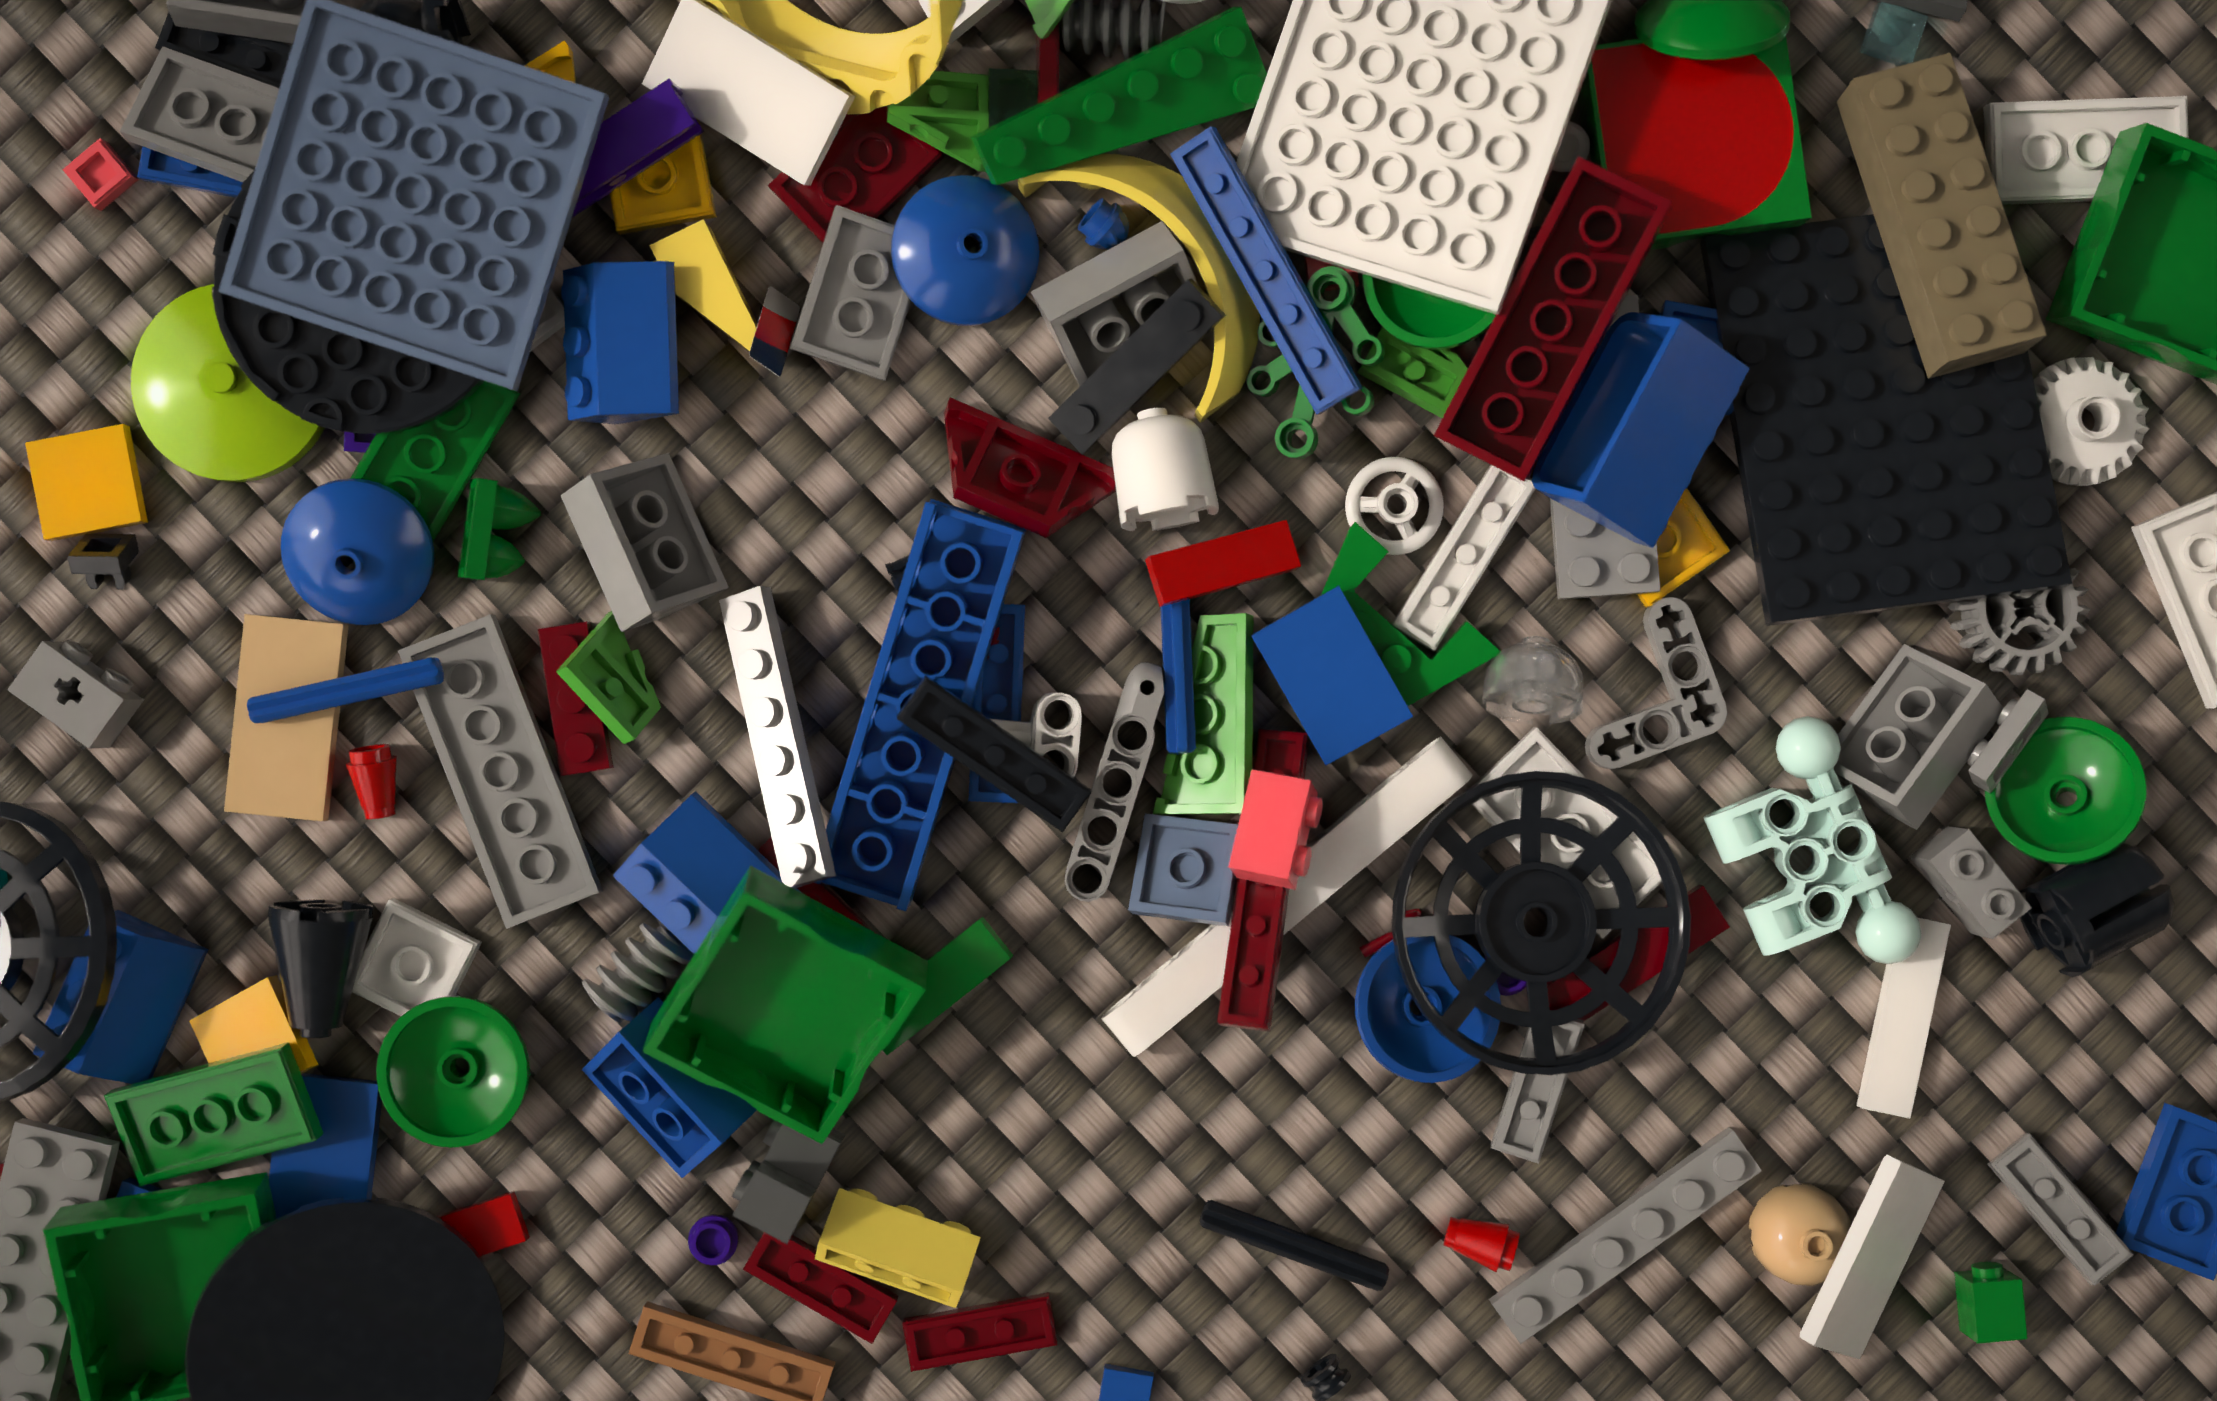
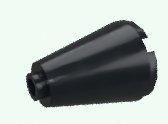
(318, 959)

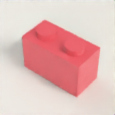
(1275, 829)

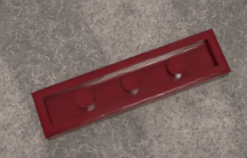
(1648, 955)

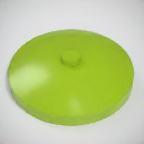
(203, 405)

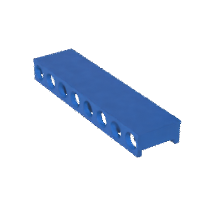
(936, 630)

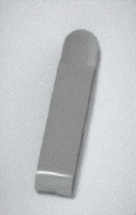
(1135, 707)

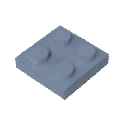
(1184, 870)

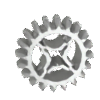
(2052, 629)

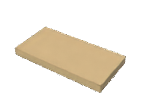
(287, 762)

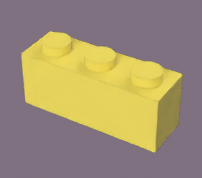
(897, 1246)

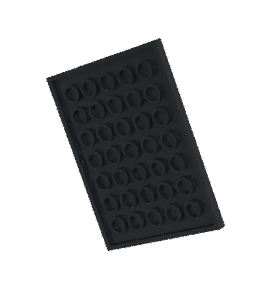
(1853, 462)

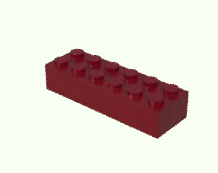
(1553, 318)

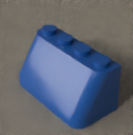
(1639, 424)

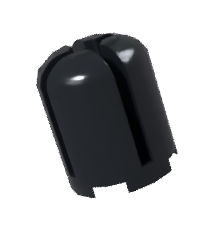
(2097, 908)

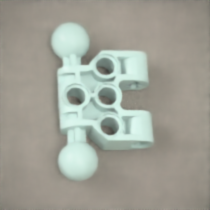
(1783, 920)

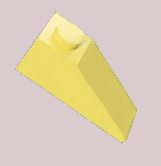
(707, 281)

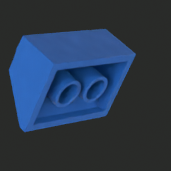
(620, 341)
(690, 869)
(143, 1004)
(667, 1107)

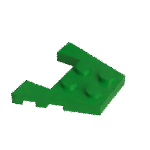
(1407, 665)

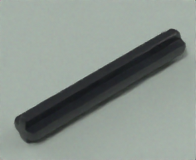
(1294, 1245)

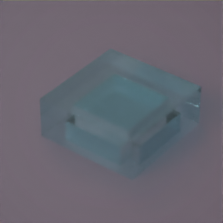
(1893, 34)

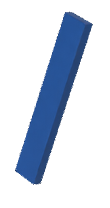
(1266, 270)

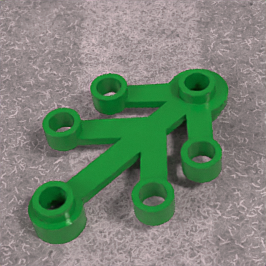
(1342, 311)

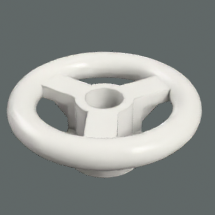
(1405, 491)

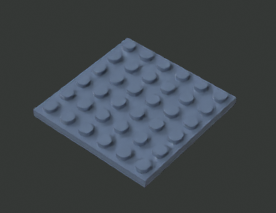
(413, 192)

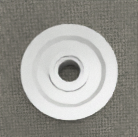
(2073, 451)

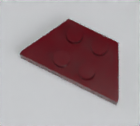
(1020, 472)

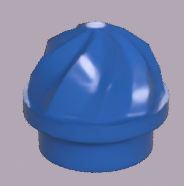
(1104, 225)

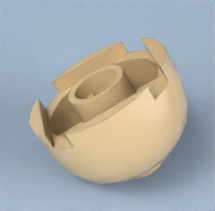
(1798, 1232)

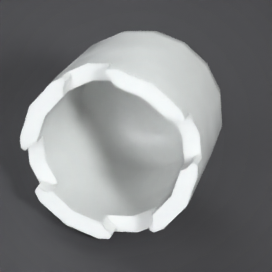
(1162, 471)

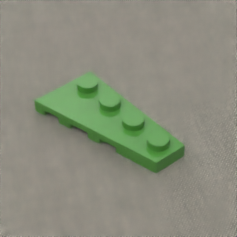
(1218, 771)

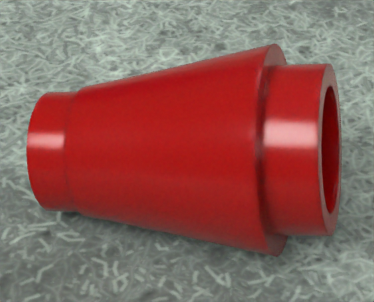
(374, 779)
(1483, 1242)

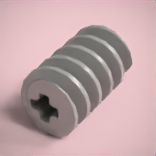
(638, 973)

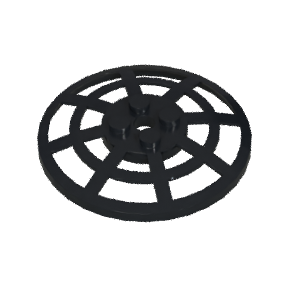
(1569, 927)
(14, 948)

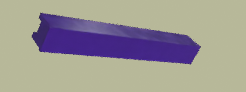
(637, 140)

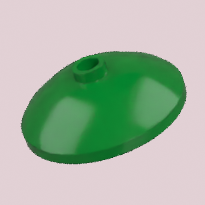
(1711, 27)
(1424, 318)
(2077, 759)
(427, 1091)

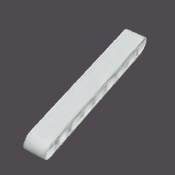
(1335, 859)

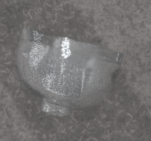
(1535, 681)

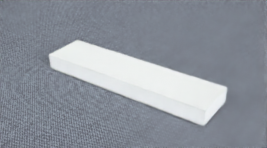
(1463, 557)
(1903, 1025)

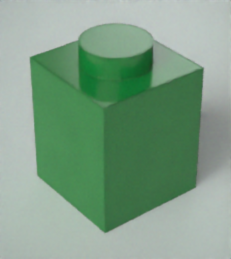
(1990, 1303)

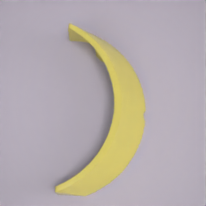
(869, 66)
(1172, 202)

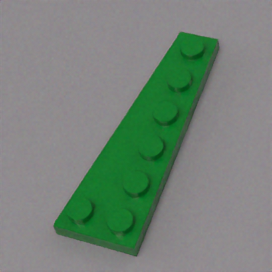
(1162, 90)

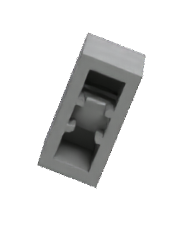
(49, 688)
(1970, 882)

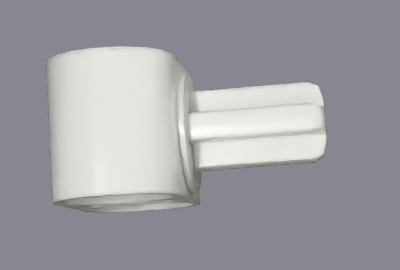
(1043, 737)

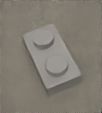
(2017, 725)

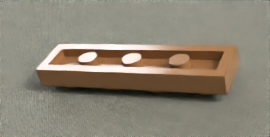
(729, 1356)

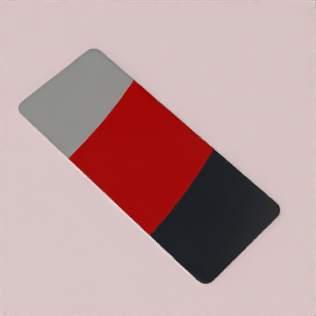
(774, 331)

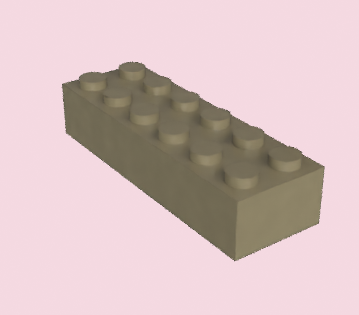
(1940, 216)

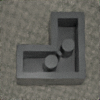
(782, 1186)

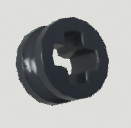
(1325, 1377)

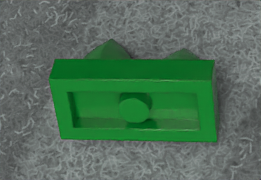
(492, 508)

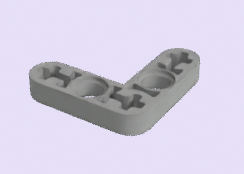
(1677, 709)

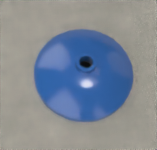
(939, 270)
(374, 529)
(1407, 1041)

